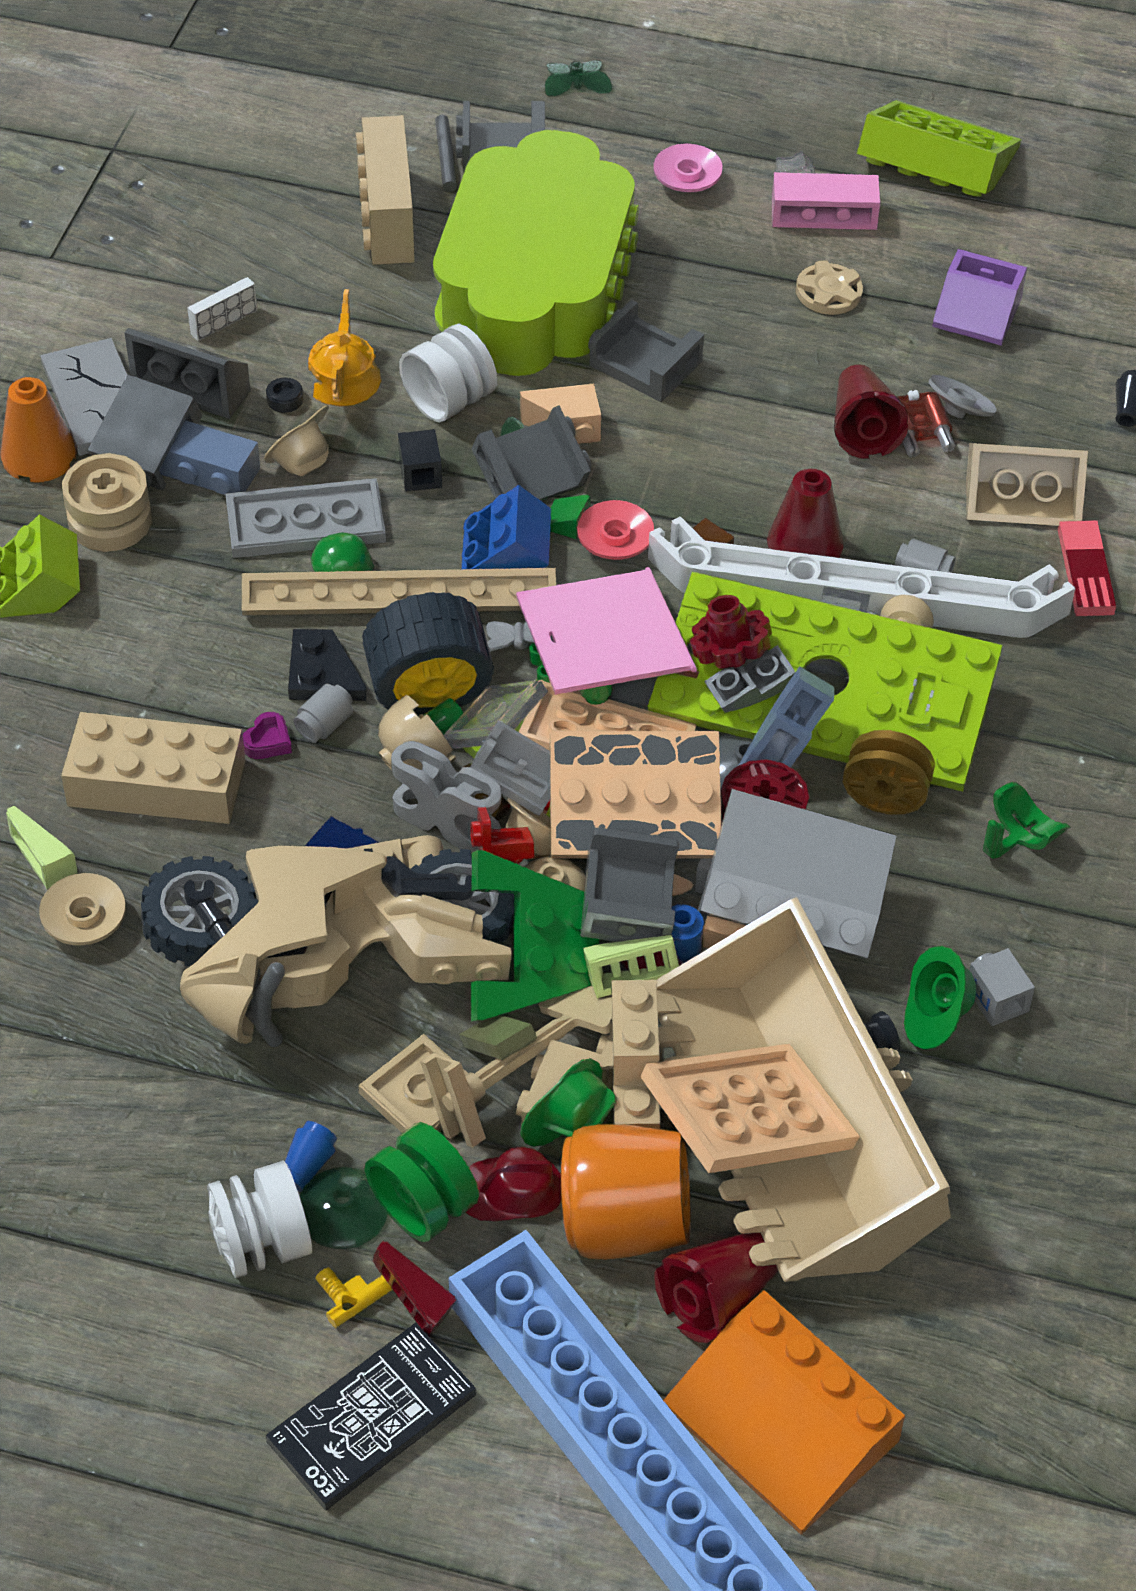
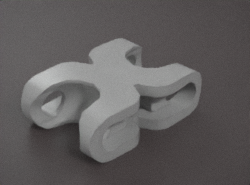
(442, 794)

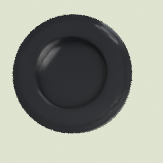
(284, 395)

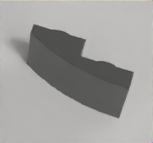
(748, 685)

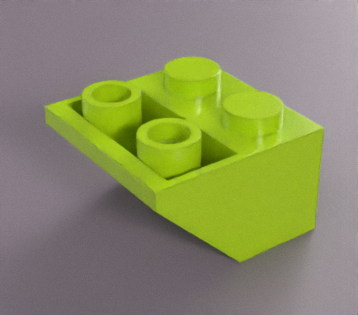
(38, 569)

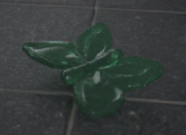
(587, 72)

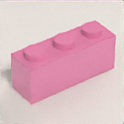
(825, 201)

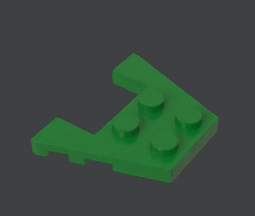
(546, 938)

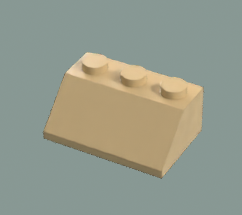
(1025, 484)

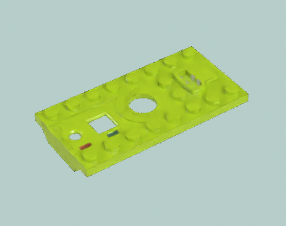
(898, 677)

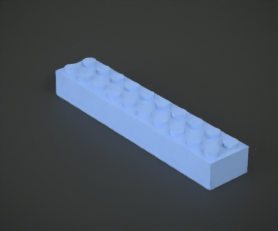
(616, 1426)

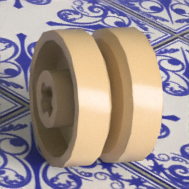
(107, 502)

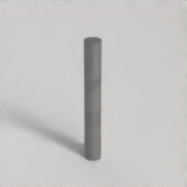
(445, 153)

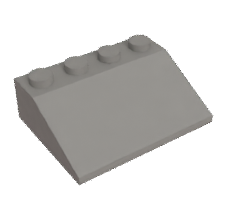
(786, 852)

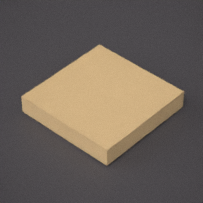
(401, 1087)

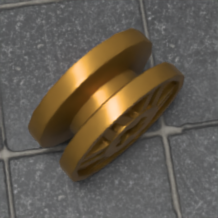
(889, 772)

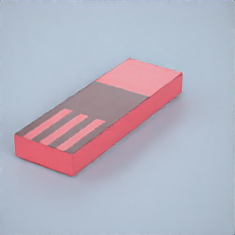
(1087, 568)

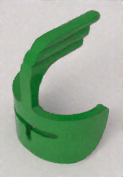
(1015, 800)

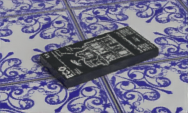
(370, 1416)

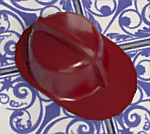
(515, 1186)

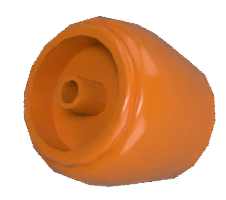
(625, 1190)

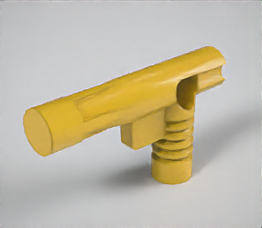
(353, 1292)

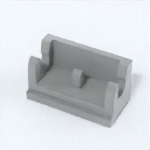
(517, 766)

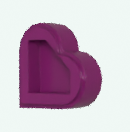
(267, 737)

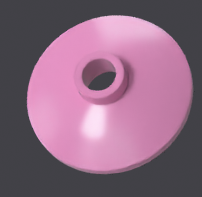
(688, 167)

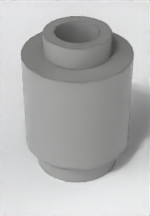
(924, 556)
(323, 712)

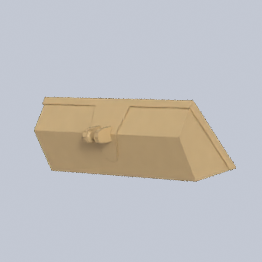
(825, 1209)

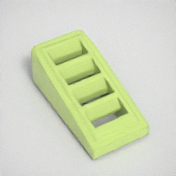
(42, 850)
(614, 952)

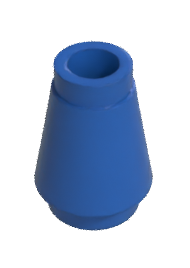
(309, 1152)

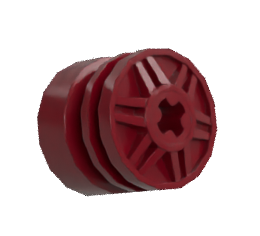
(766, 780)

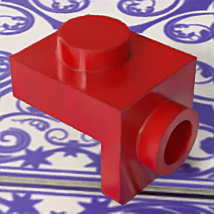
(507, 843)

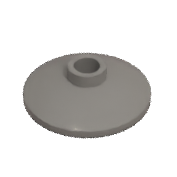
(961, 398)

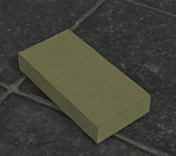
(498, 1036)

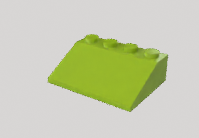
(936, 147)

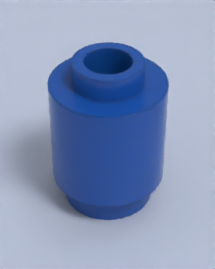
(687, 932)

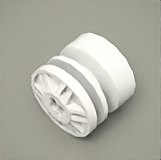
(448, 372)
(259, 1219)

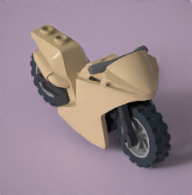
(298, 949)

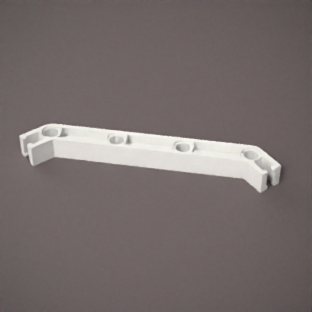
(954, 599)

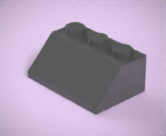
(212, 379)

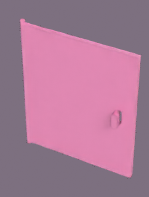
(604, 631)

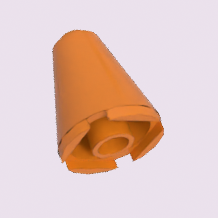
(34, 434)

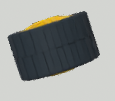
(428, 650)

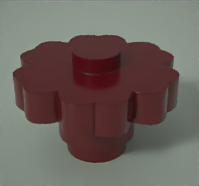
(730, 633)

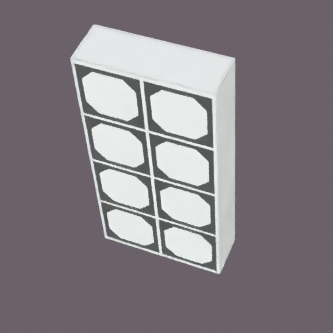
(222, 309)

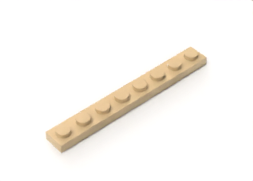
(373, 590)

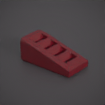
(418, 1292)

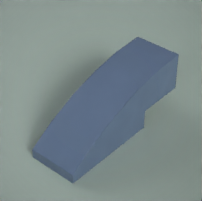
(791, 719)

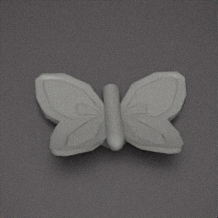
(504, 635)

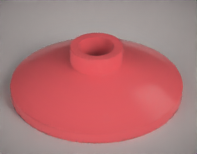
(615, 529)

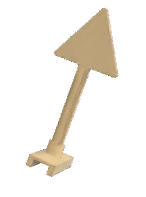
(456, 1092)

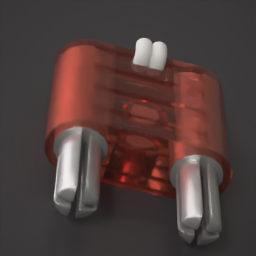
(926, 421)

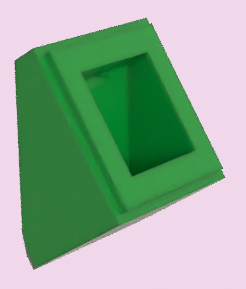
(567, 513)

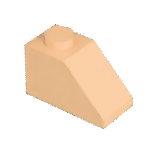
(576, 402)

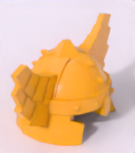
(344, 365)

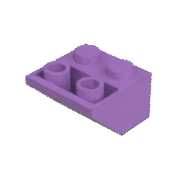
(980, 297)

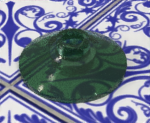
(346, 1223)

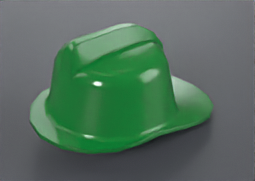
(937, 997)
(573, 1103)

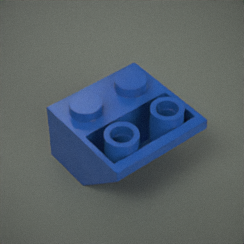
(508, 533)

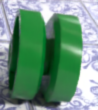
(422, 1181)

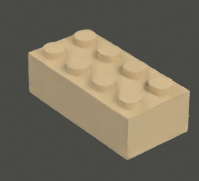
(385, 190)
(154, 767)

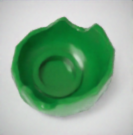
(341, 553)

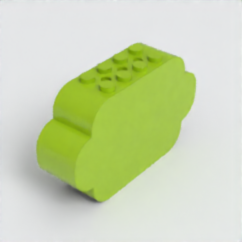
(536, 249)

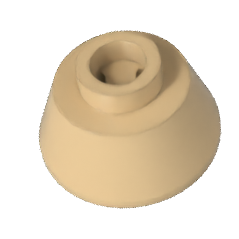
(909, 610)

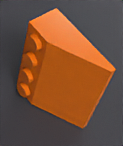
(785, 1412)

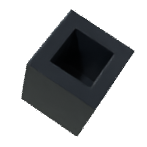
(420, 460)

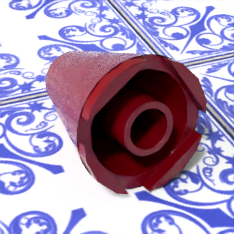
(868, 414)
(808, 517)
(711, 1284)

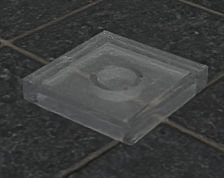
(502, 702)

